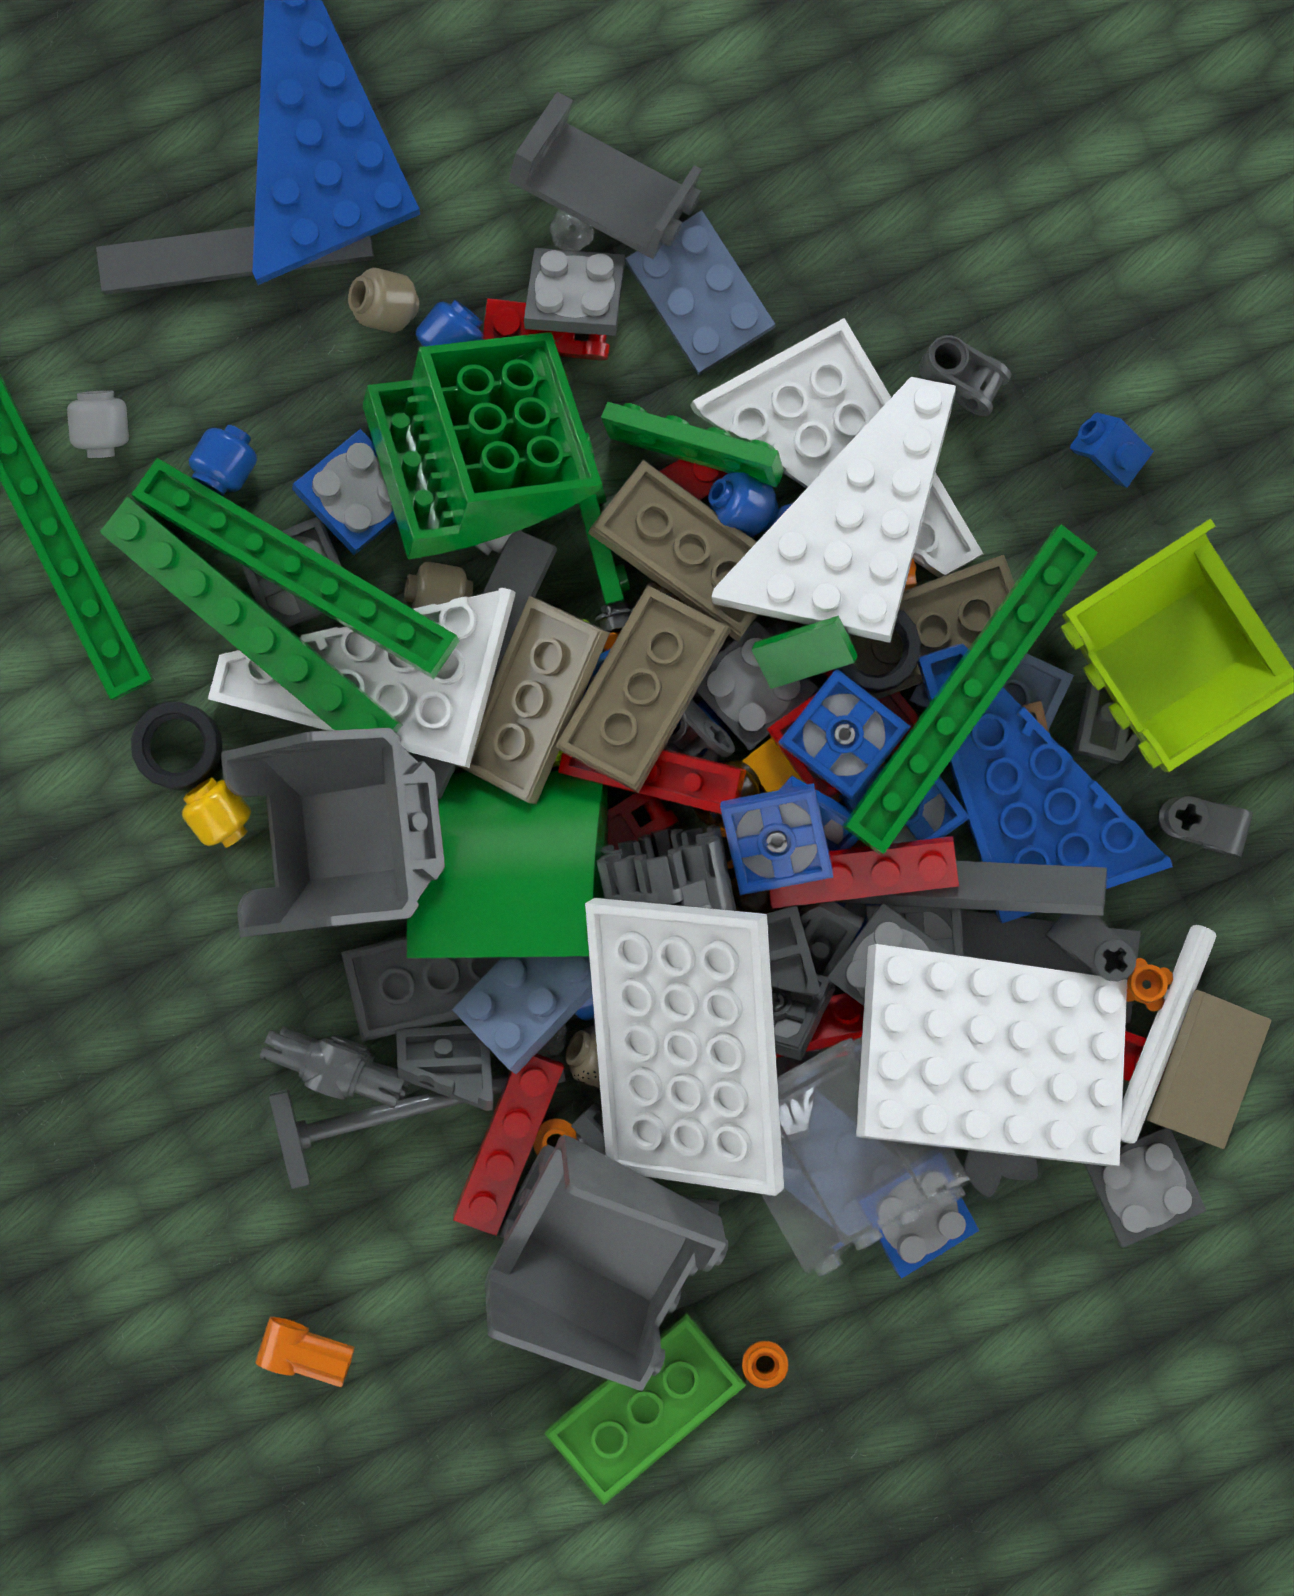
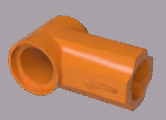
(292, 1349)

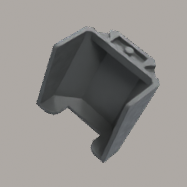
(346, 827)
(595, 1263)

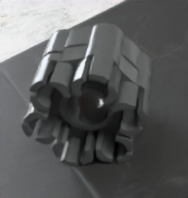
(686, 871)

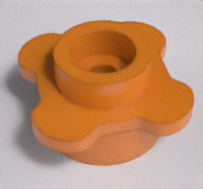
(1159, 980)

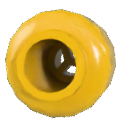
(215, 813)

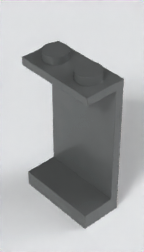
(601, 183)

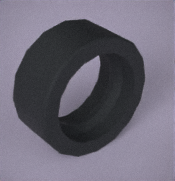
(908, 661)
(142, 752)

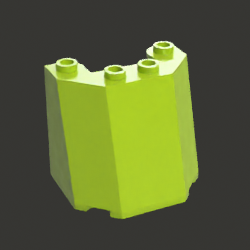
(1179, 651)

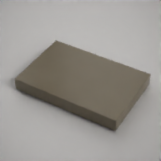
(1209, 1069)

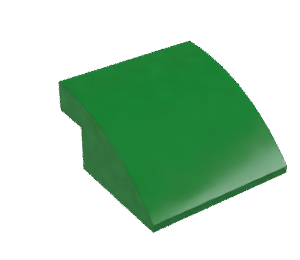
(479, 442)
(513, 871)

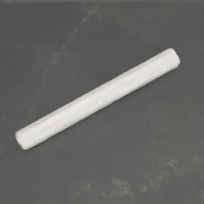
(1165, 1031)

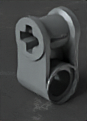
(968, 373)
(699, 732)
(1212, 824)
(1086, 939)

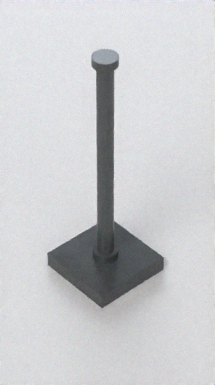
(298, 1135)

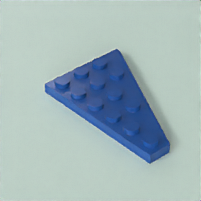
(320, 147)
(1031, 796)

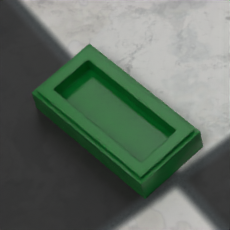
(804, 652)

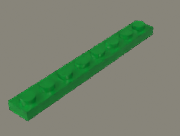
(67, 557)
(296, 568)
(243, 621)
(969, 690)

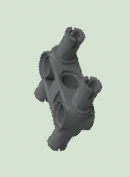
(335, 1066)

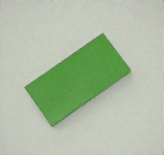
(625, 1430)

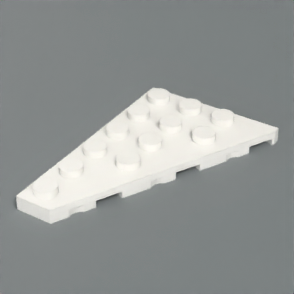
(810, 409)
(854, 528)
(437, 714)

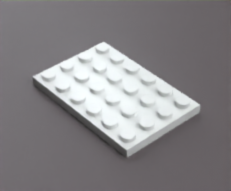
(686, 1043)
(991, 1057)

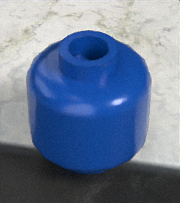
(448, 325)
(223, 459)
(743, 503)

